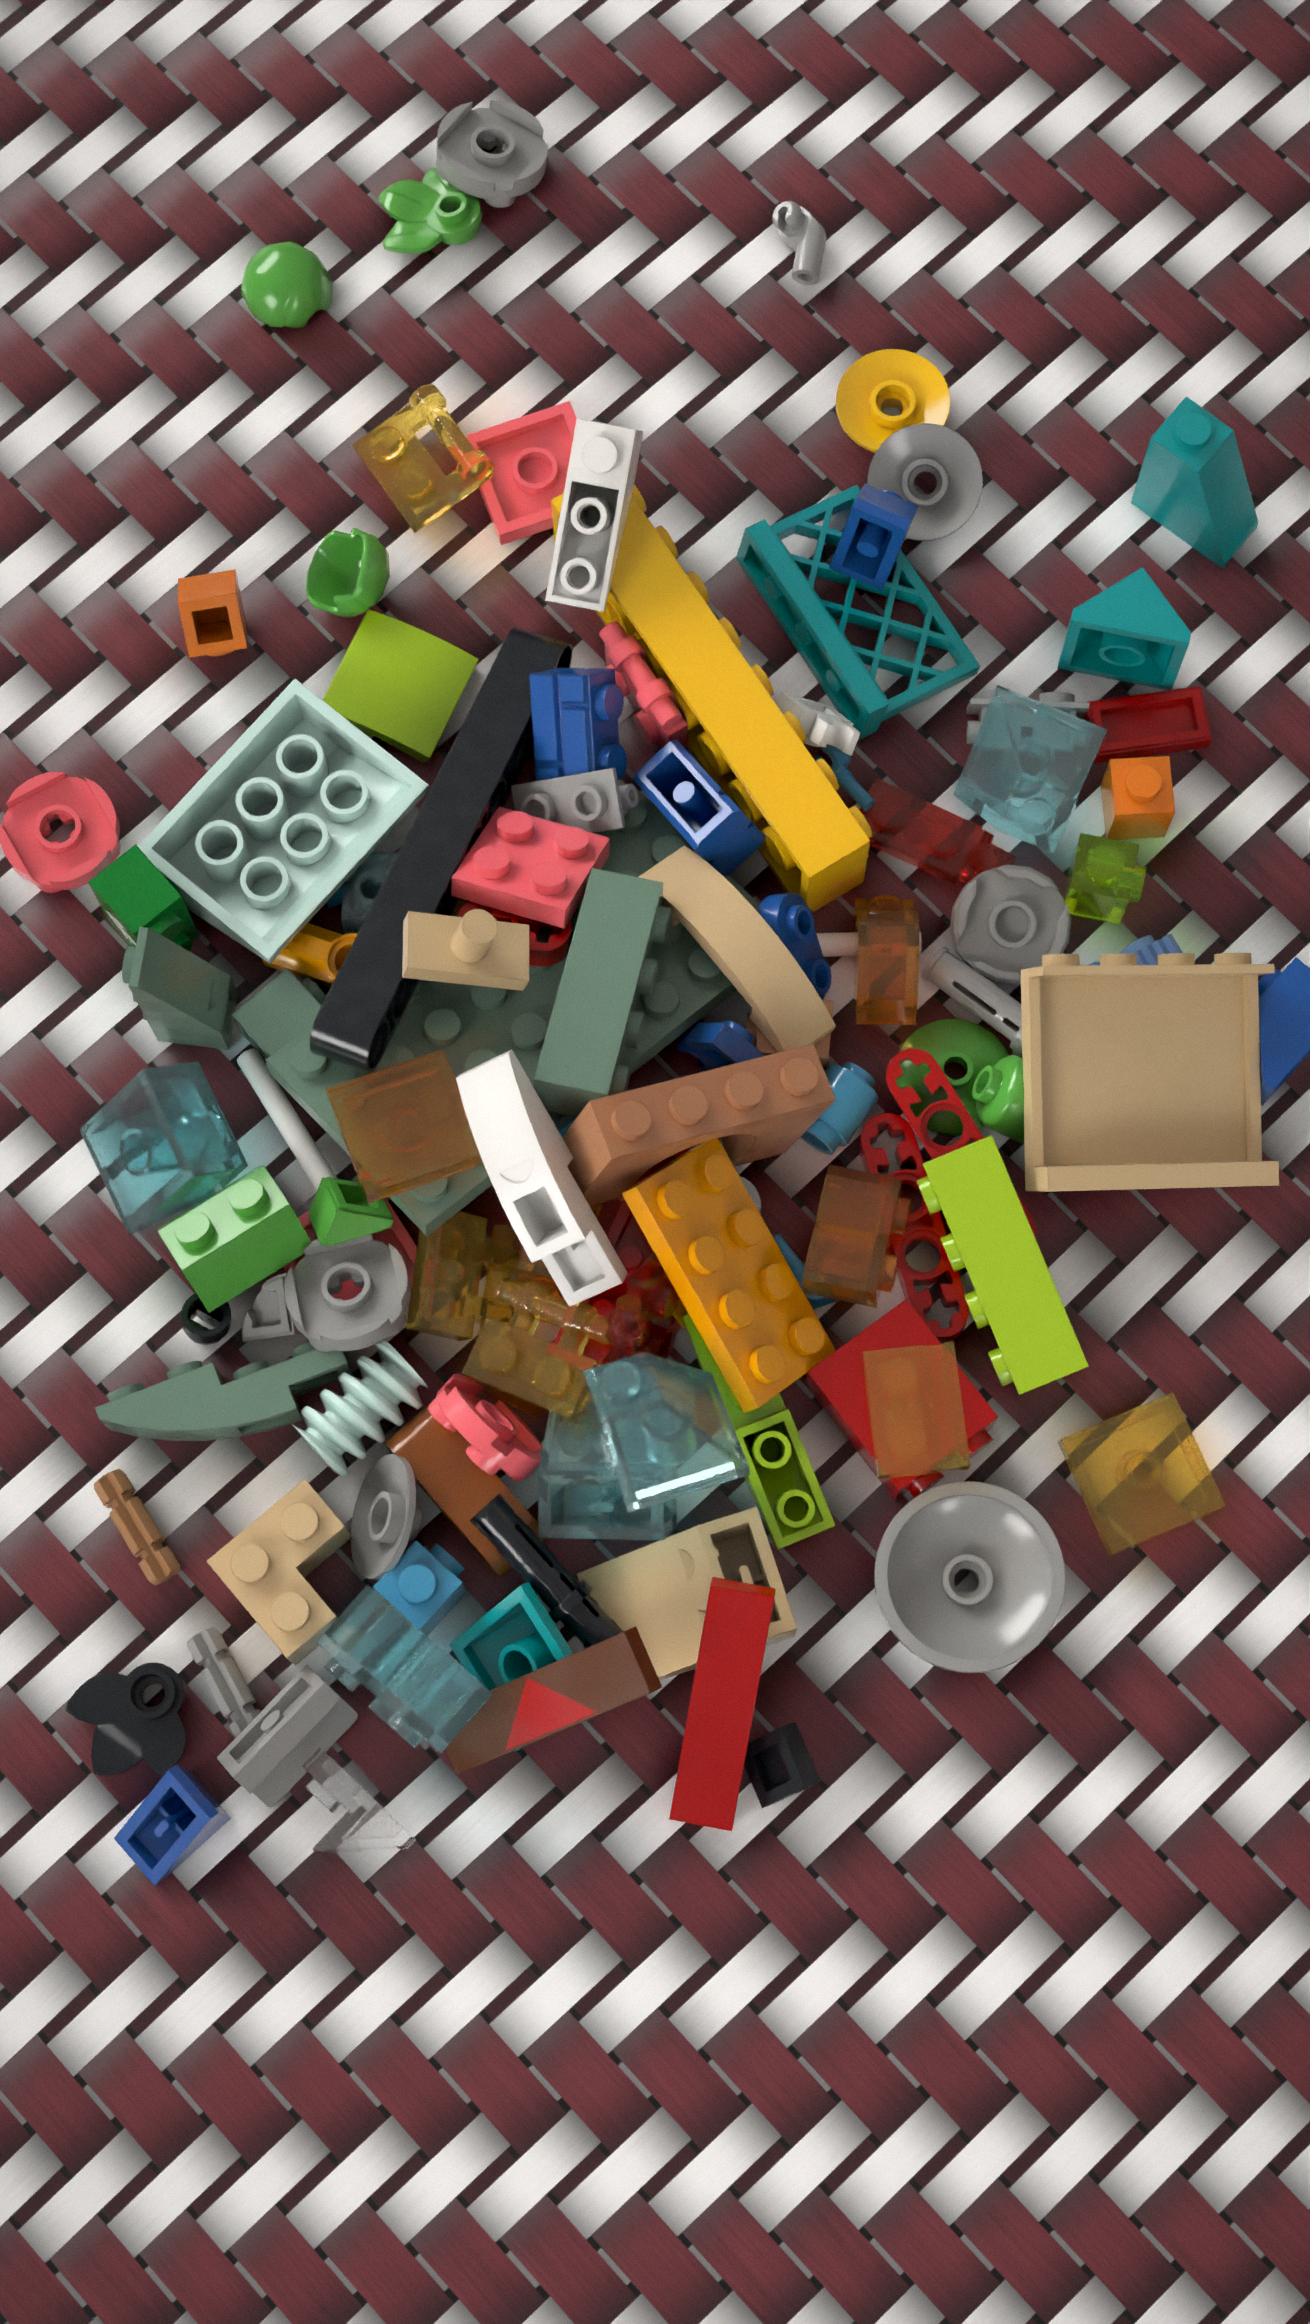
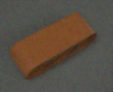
(455, 1481)

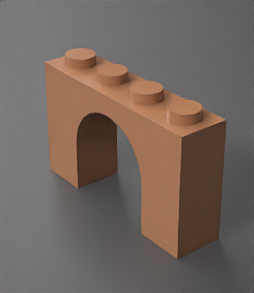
(751, 1104)

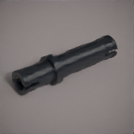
(537, 1564)

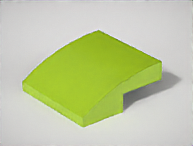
(399, 683)

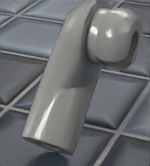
(805, 238)

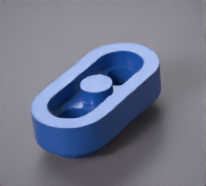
(794, 926)

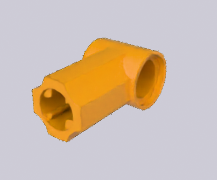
(314, 954)

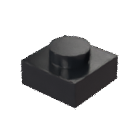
(779, 1765)

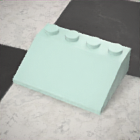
(281, 821)

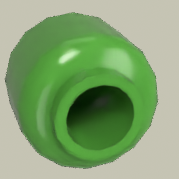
(1001, 1097)

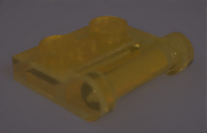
(407, 468)

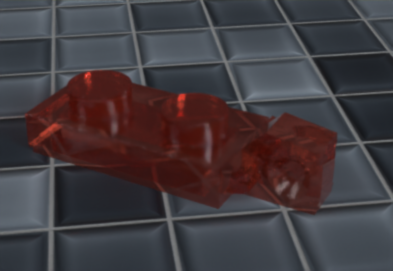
(930, 836)

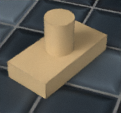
(466, 950)

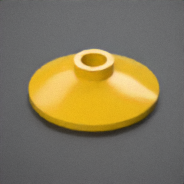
(890, 380)

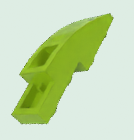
(777, 1461)

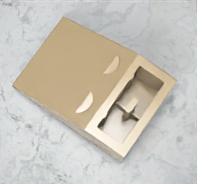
(668, 1586)

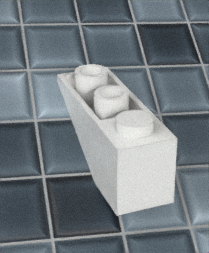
(593, 513)

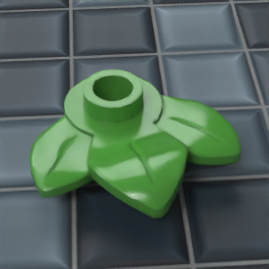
(429, 214)

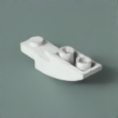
(533, 1181)

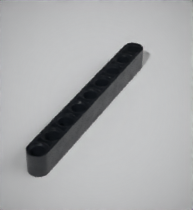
(469, 788)

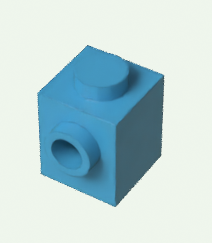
(423, 1585)

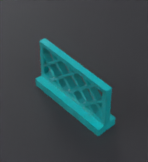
(822, 641)

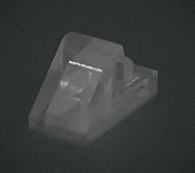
(366, 1822)

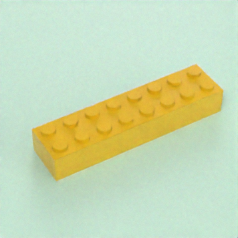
(731, 718)

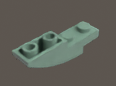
(203, 1408)

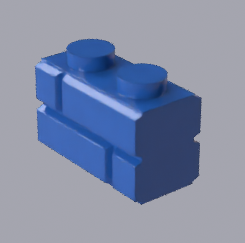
(576, 722)
(698, 808)

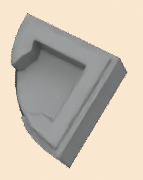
(269, 1313)

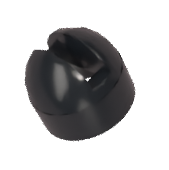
(218, 1318)

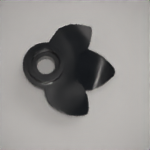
(126, 1725)

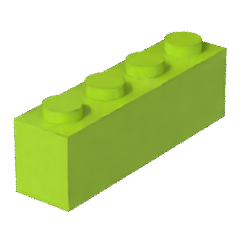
(1004, 1265)

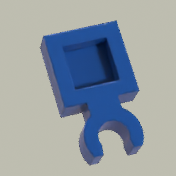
(718, 1044)

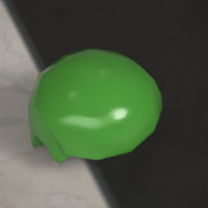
(286, 285)
(347, 573)

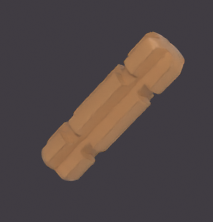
(137, 1527)

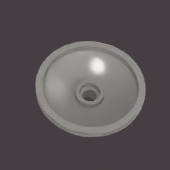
(997, 1541)

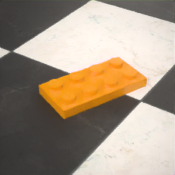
(729, 1273)

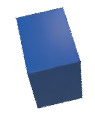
(171, 1824)

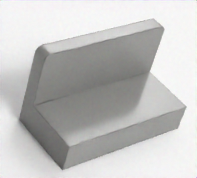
(285, 1735)

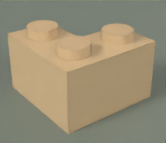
(269, 1565)

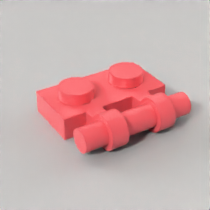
(650, 697)

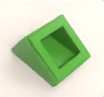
(343, 1213)

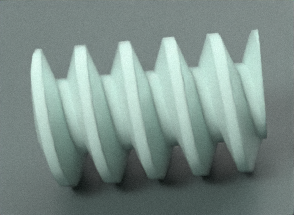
(361, 1407)

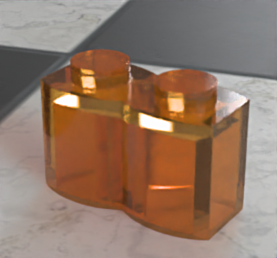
(854, 1236)

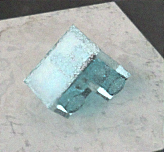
(414, 1680)

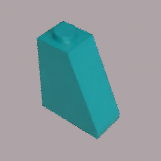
(1197, 483)

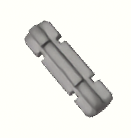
(223, 1678)

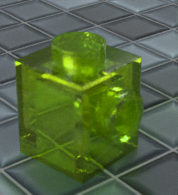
(1103, 878)

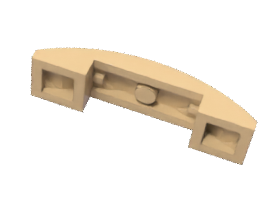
(744, 949)

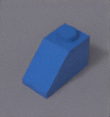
(873, 536)
(1283, 1025)

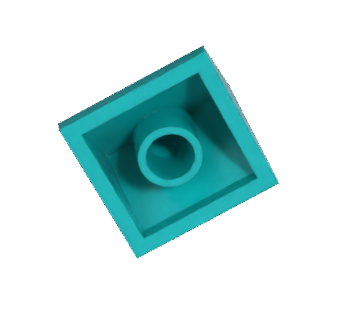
(1127, 635)
(511, 1640)

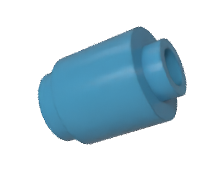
(844, 1116)

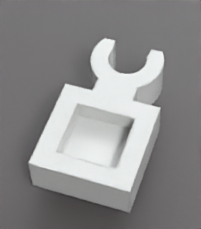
(820, 723)

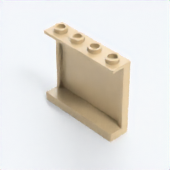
(1142, 1073)

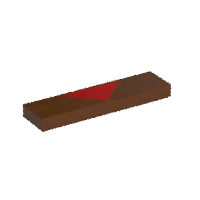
(556, 1699)

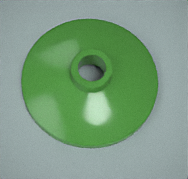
(950, 1042)

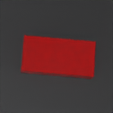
(1151, 723)

